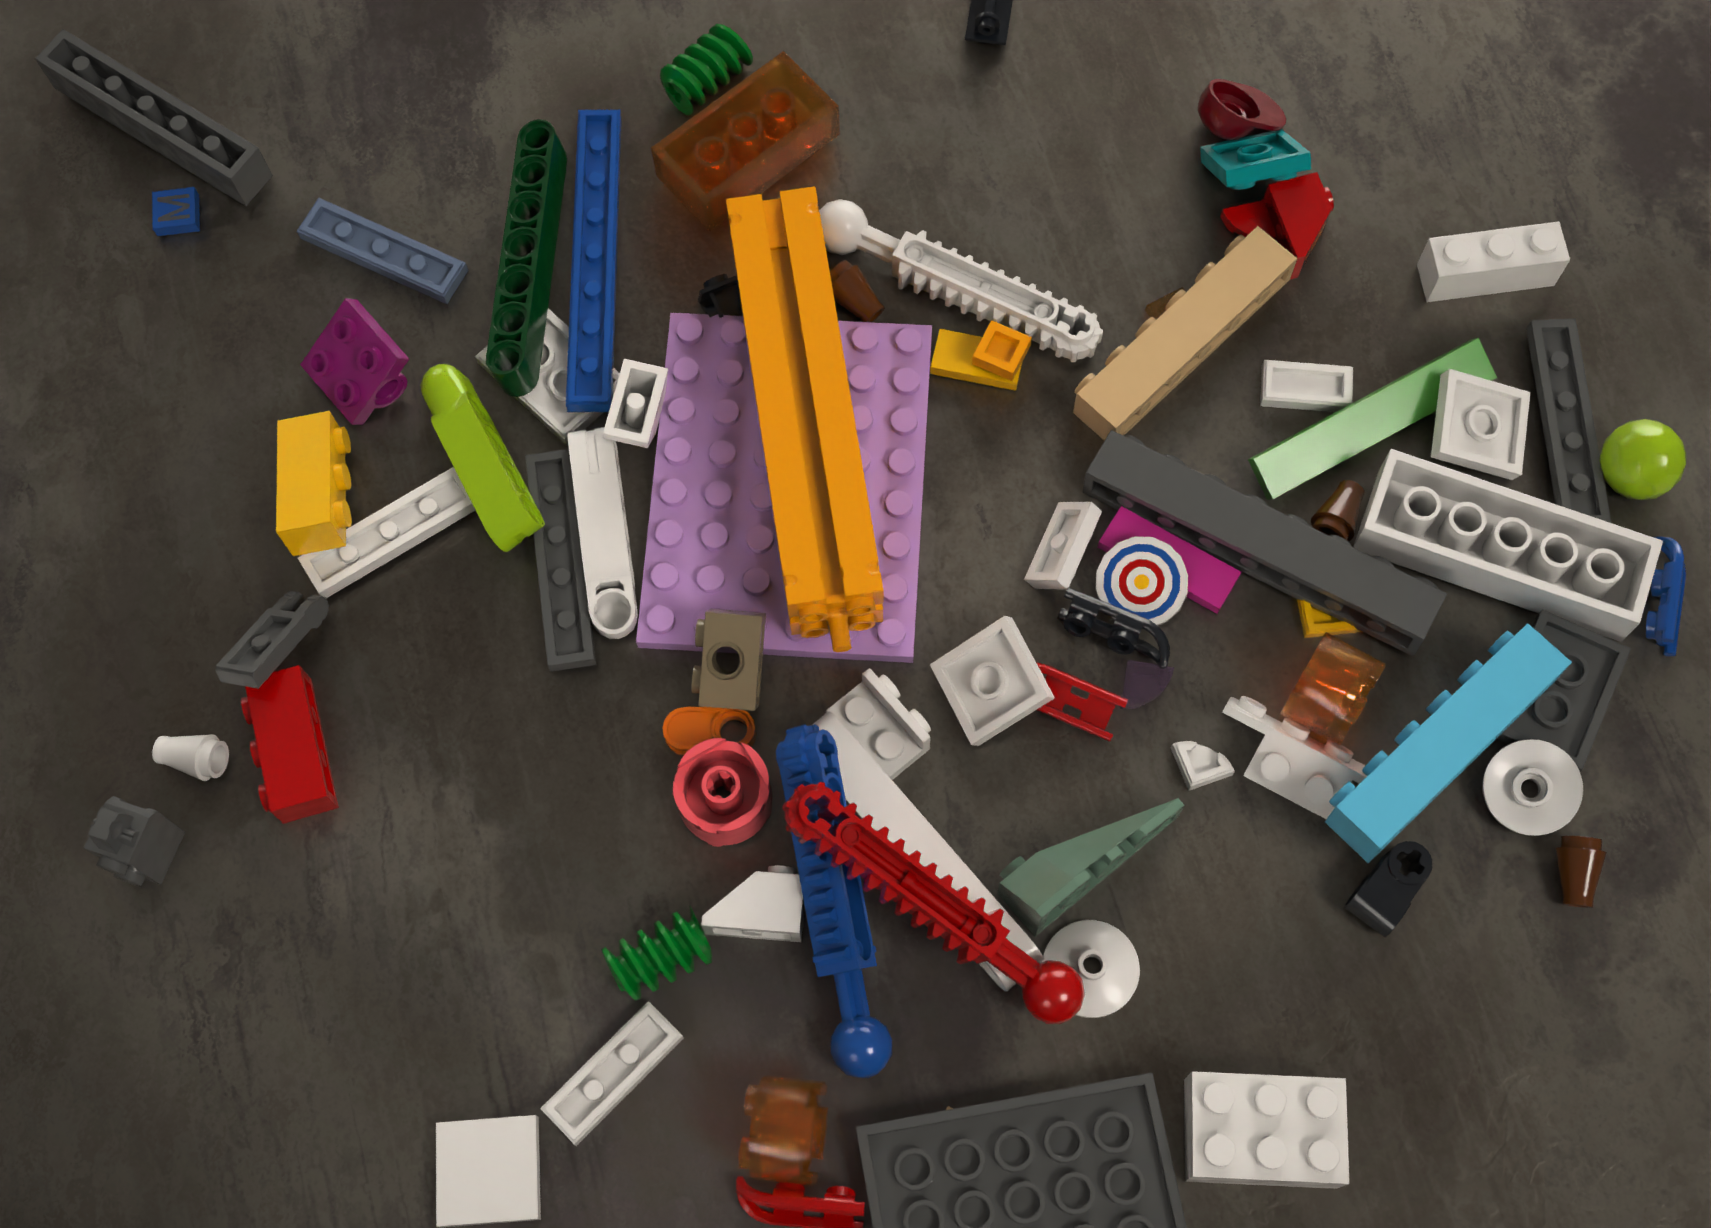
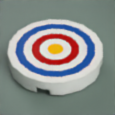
(1143, 578)

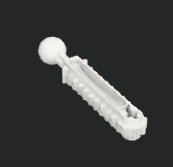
(965, 283)

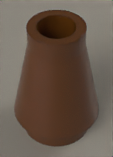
(854, 292)
(1340, 511)
(1580, 868)

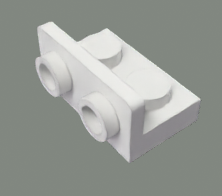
(883, 724)

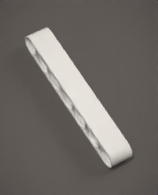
(881, 798)

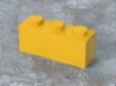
(312, 483)

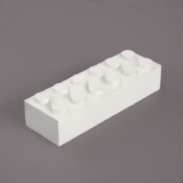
(1508, 545)

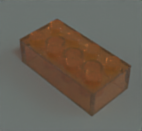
(746, 139)

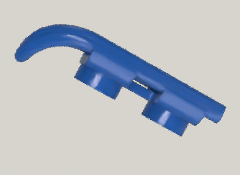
(1670, 586)

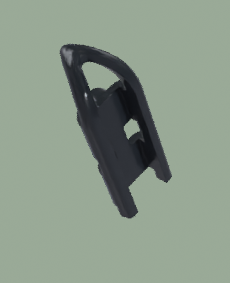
(1122, 635)

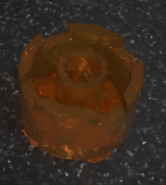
(1333, 688)
(784, 1130)

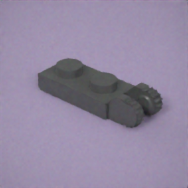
(271, 639)

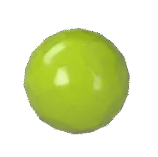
(1643, 459)

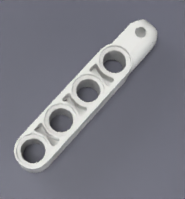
(603, 533)

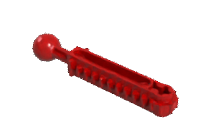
(1049, 989)

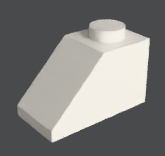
(636, 403)
(760, 908)

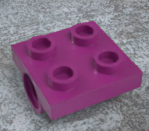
(356, 363)

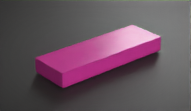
(1208, 577)

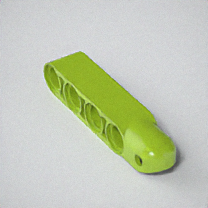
(480, 457)

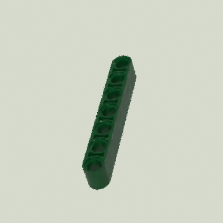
(527, 259)

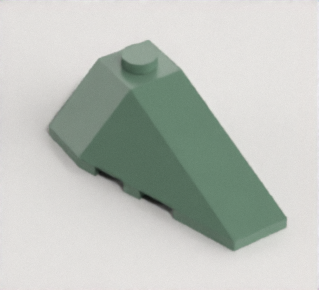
(1066, 872)

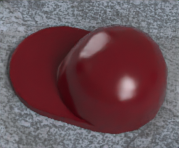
(1236, 109)

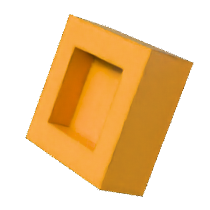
(1001, 350)

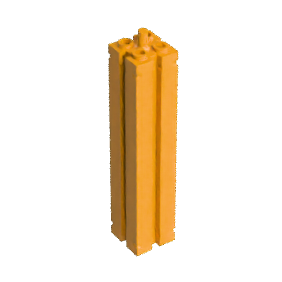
(806, 417)

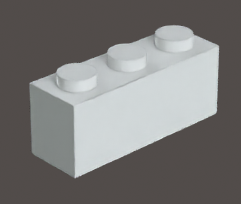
(1492, 261)

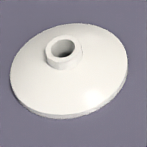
(1557, 782)
(1119, 962)

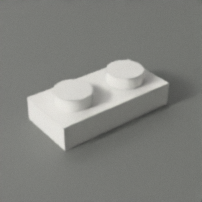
(1063, 545)

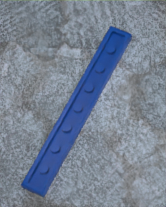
(594, 262)

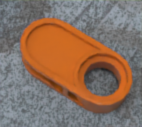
(693, 725)

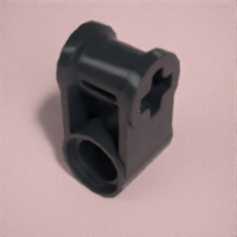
(1386, 892)

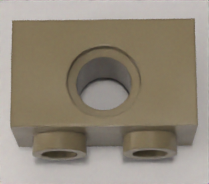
(746, 635)

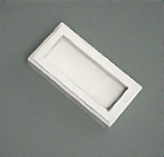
(1306, 386)

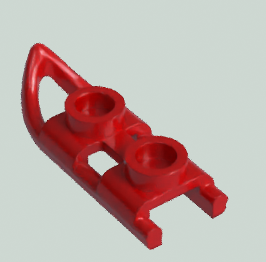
(1095, 709)
(790, 1203)

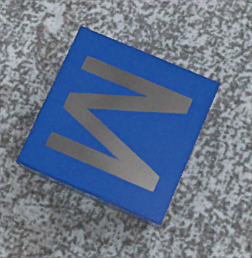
(175, 211)

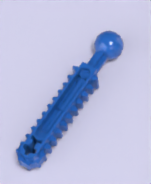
(835, 910)

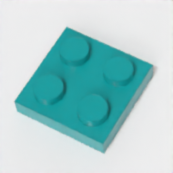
(1256, 158)

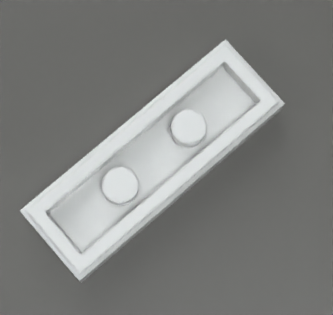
(612, 1073)

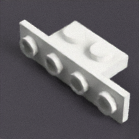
(1293, 761)

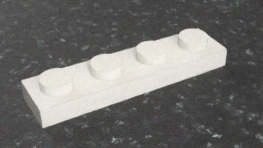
(389, 533)

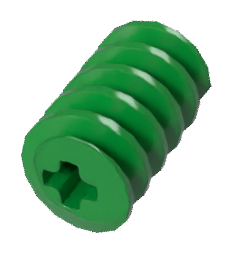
(702, 65)
(658, 955)

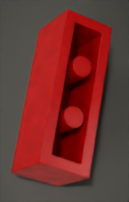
(289, 746)

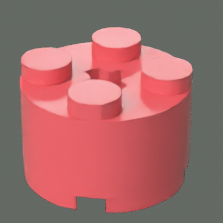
(738, 770)

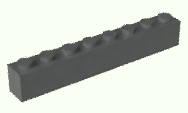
(1265, 542)

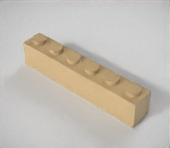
(1184, 334)

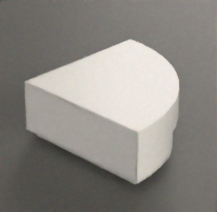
(1200, 764)

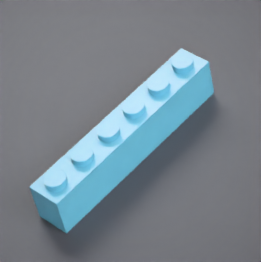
(1447, 742)

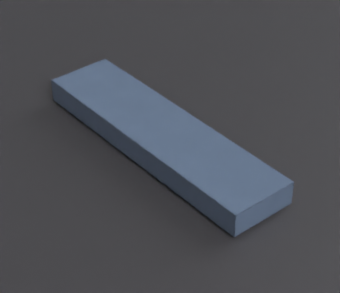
(382, 250)

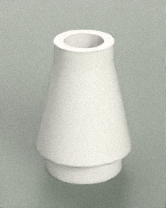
(195, 755)

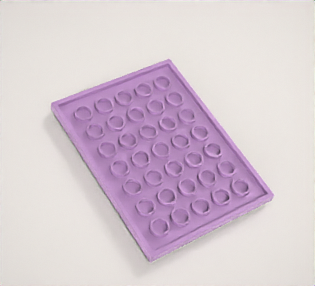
(712, 501)

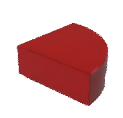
(1247, 217)

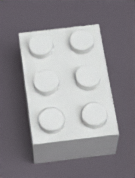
(1266, 1130)

